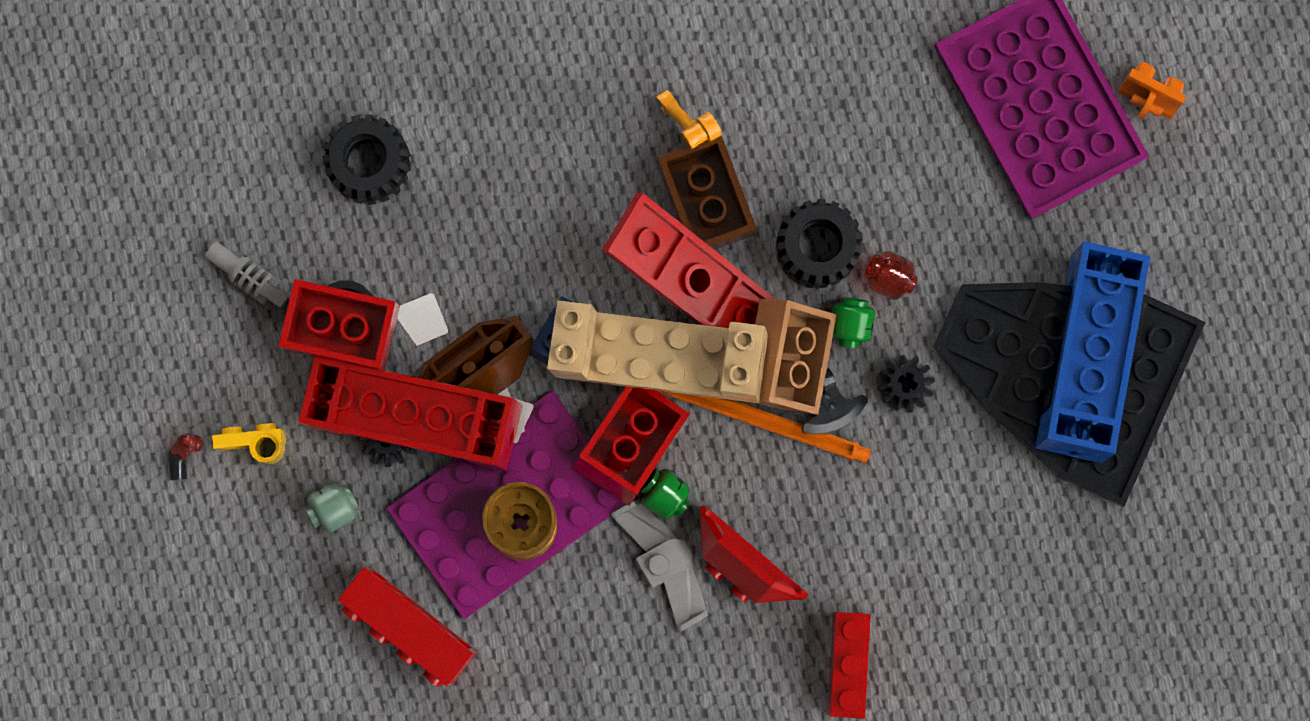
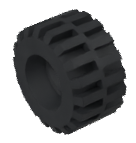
(347, 139)
(824, 215)

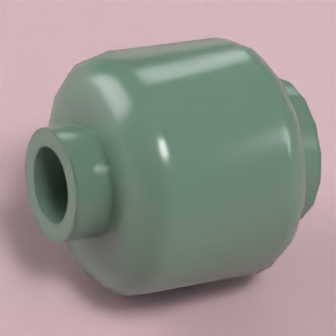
(332, 507)

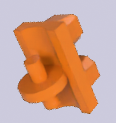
(1151, 94)

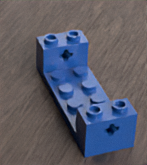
(1095, 353)

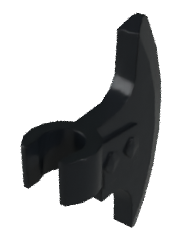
(834, 409)

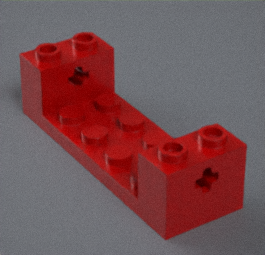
(411, 412)

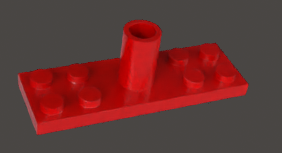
(682, 267)

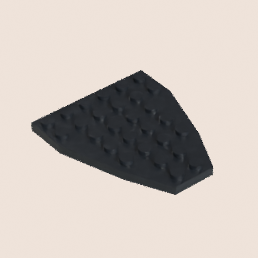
(1007, 354)

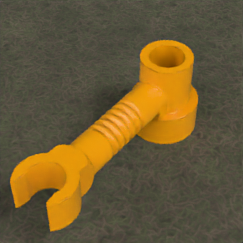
(694, 130)

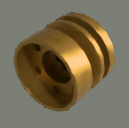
(523, 501)

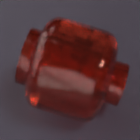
(891, 275)

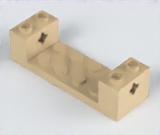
(658, 353)

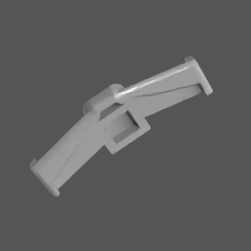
(665, 561)

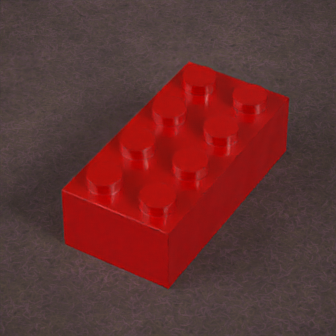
(407, 626)

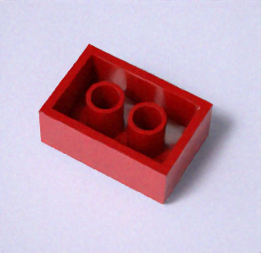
(339, 325)
(630, 442)

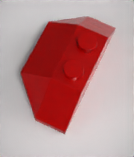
(742, 564)

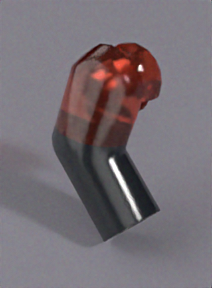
(179, 453)

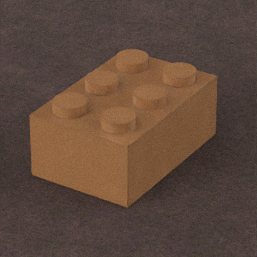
(794, 354)

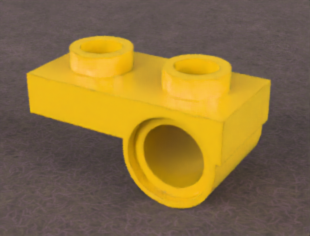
(236, 439)

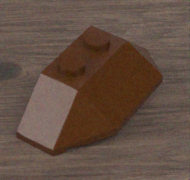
(483, 358)

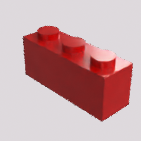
(849, 665)

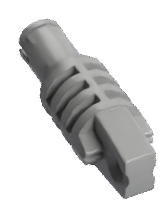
(248, 276)

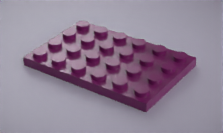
(1041, 103)
(446, 510)

